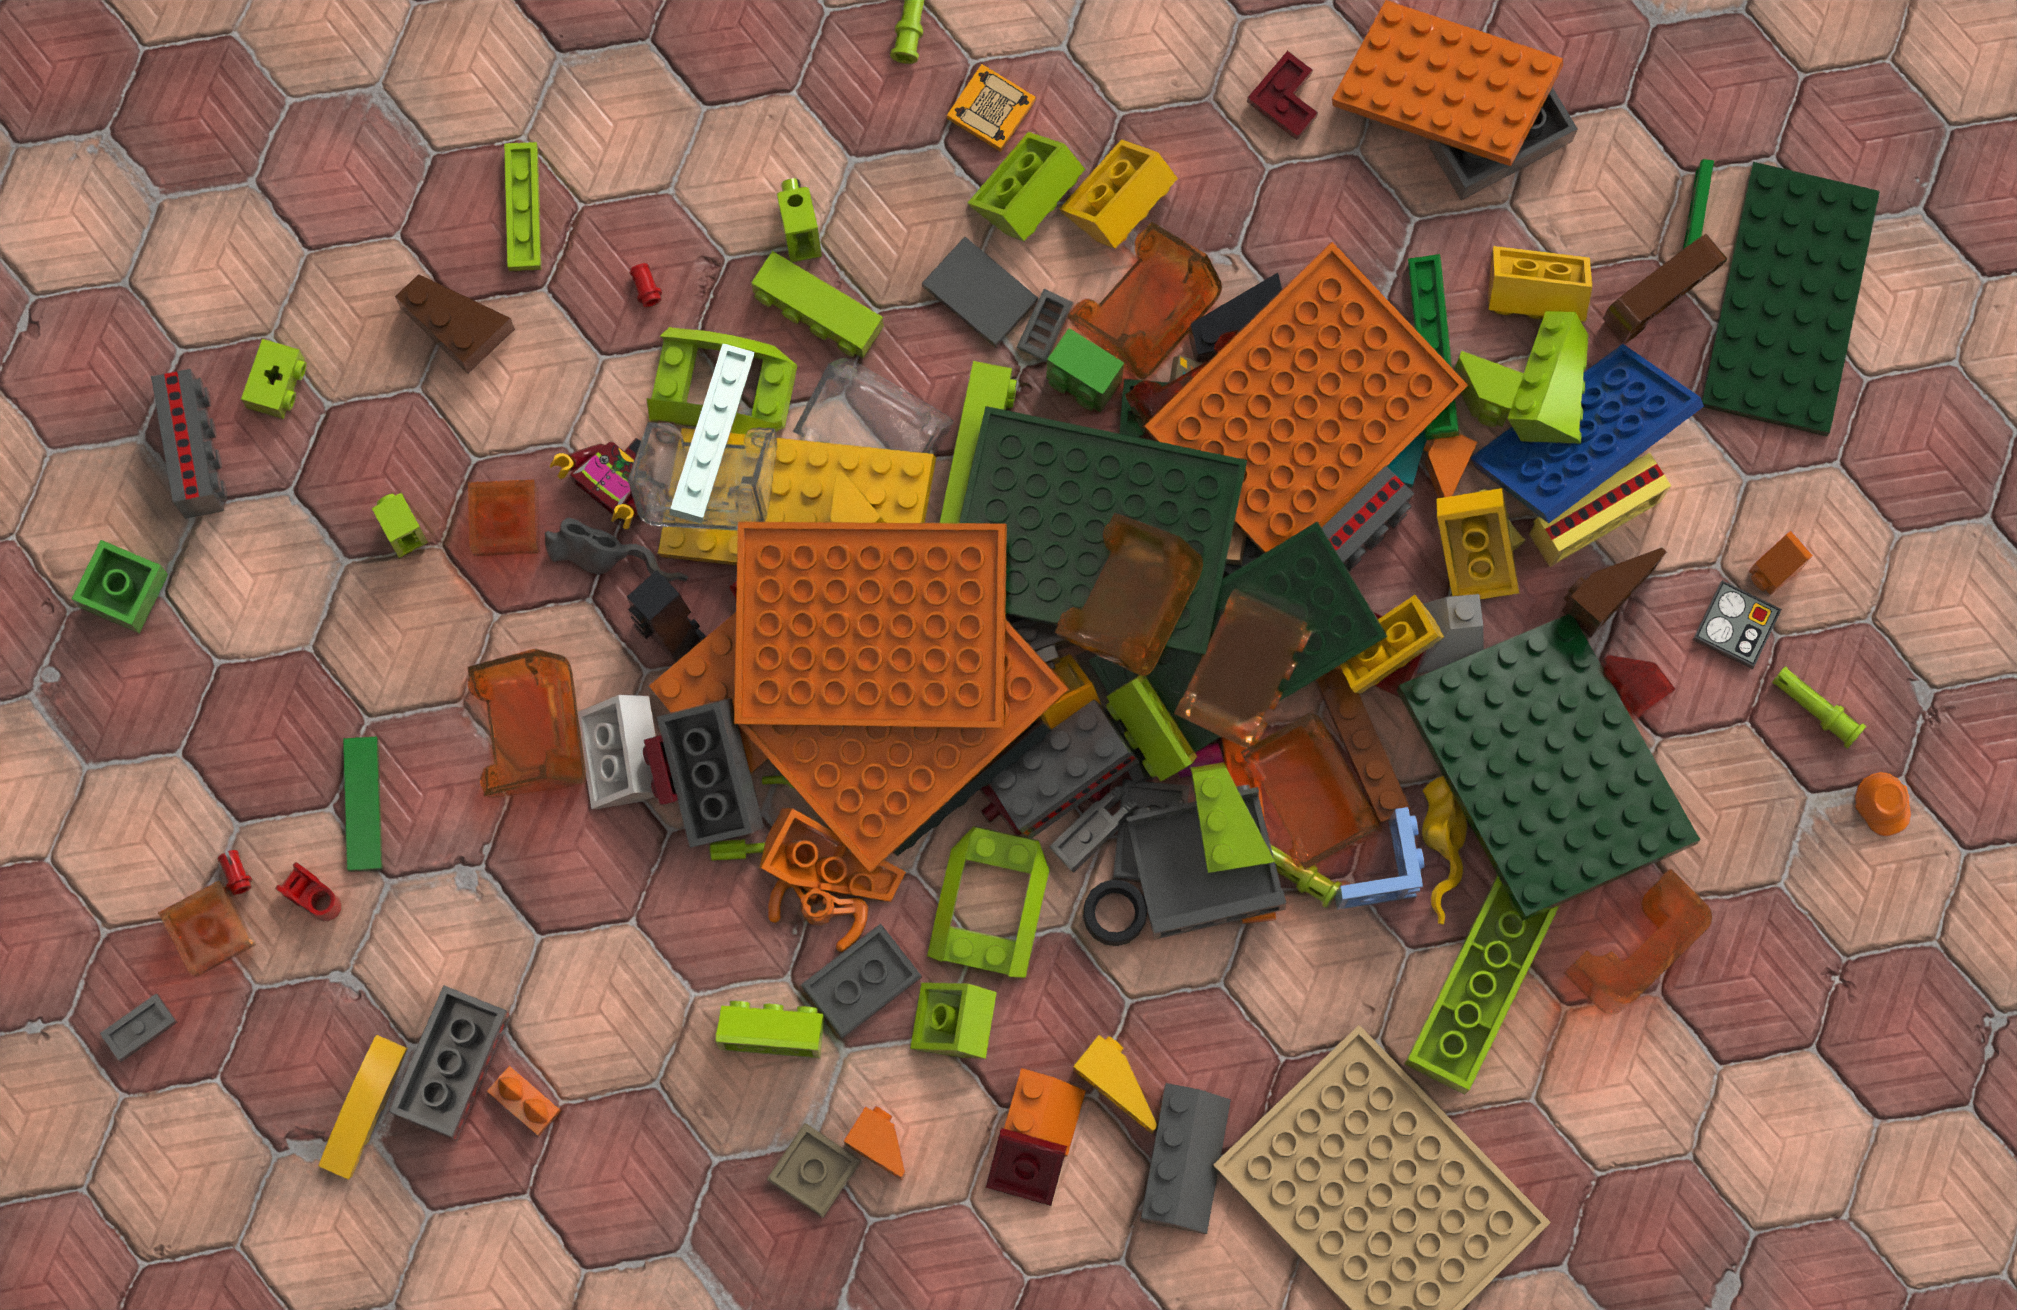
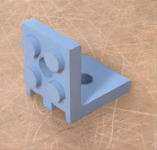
(1408, 862)

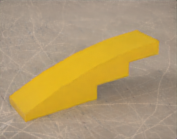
(362, 1107)

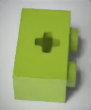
(271, 361)
(399, 524)

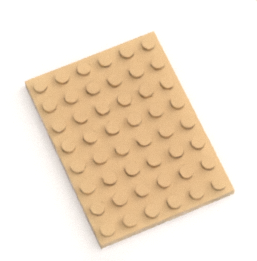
(1380, 1187)

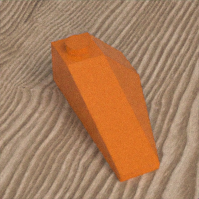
(815, 857)

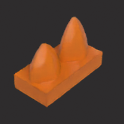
(524, 1101)

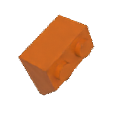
(1045, 1108)

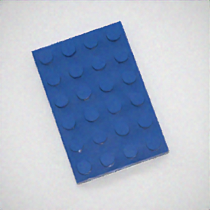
(1624, 413)

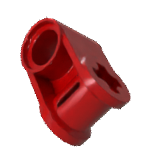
(306, 889)

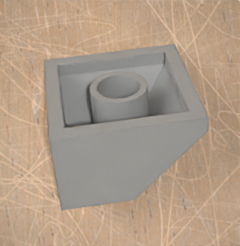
(1461, 626)

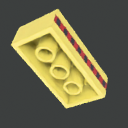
(1607, 507)

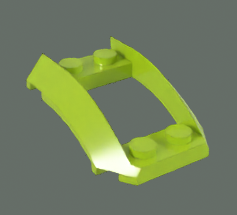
(676, 373)
(982, 949)

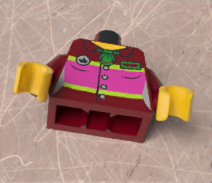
(603, 475)

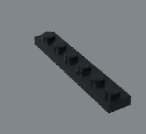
(1008, 757)

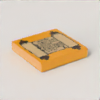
(991, 107)

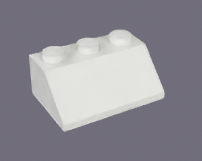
(613, 750)

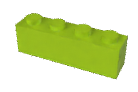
(816, 305)

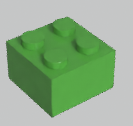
(1084, 371)
(119, 586)

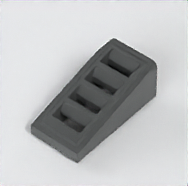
(1046, 296)

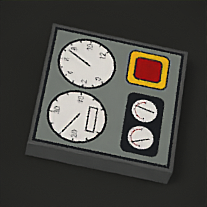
(1737, 624)

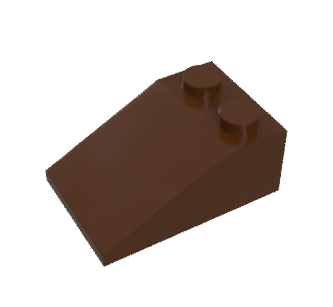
(1605, 590)

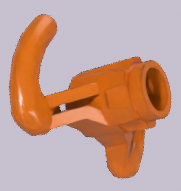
(819, 908)

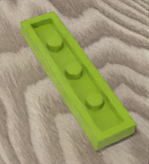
(522, 206)

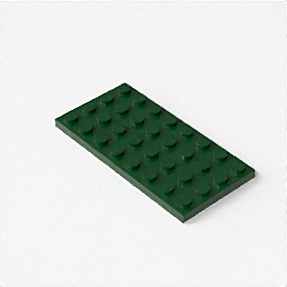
(1790, 299)
(1297, 577)

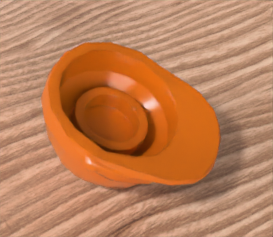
(1883, 803)

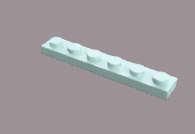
(711, 433)

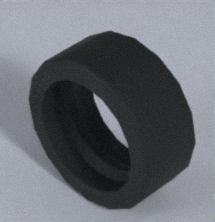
(1118, 887)

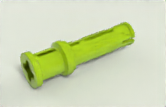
(908, 33)
(1831, 717)
(1306, 880)

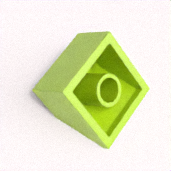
(1489, 388)
(953, 1019)

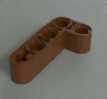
(1663, 287)

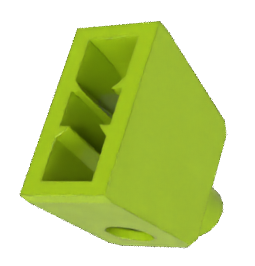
(798, 221)

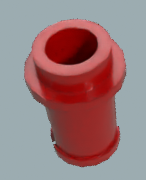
(648, 292)
(235, 874)

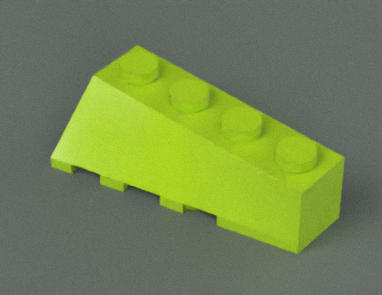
(1553, 383)

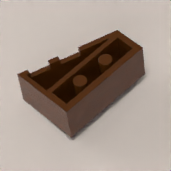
(454, 321)

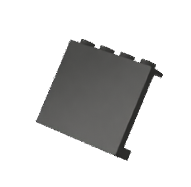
(1175, 875)

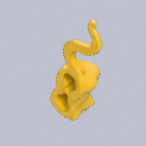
(1444, 832)

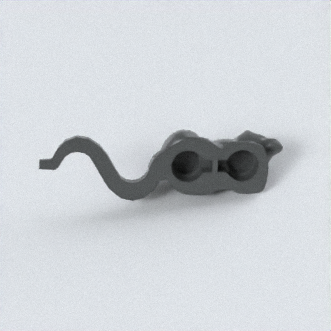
(597, 550)

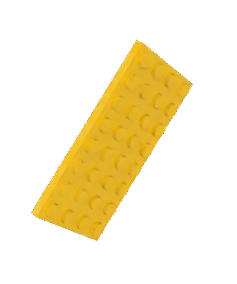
(803, 489)

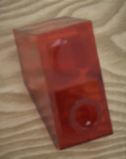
(1638, 682)

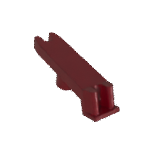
(996, 808)

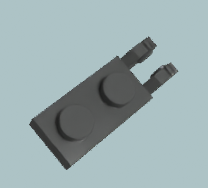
(1092, 829)

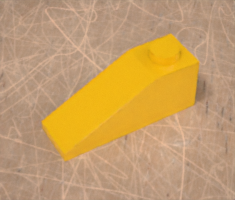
(1112, 1076)

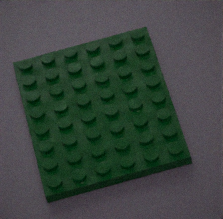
(1060, 490)
(1547, 766)

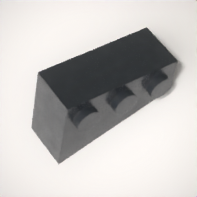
(1229, 317)
(663, 615)

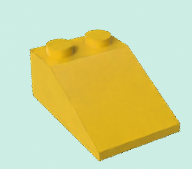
(1477, 544)

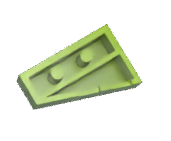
(1225, 822)

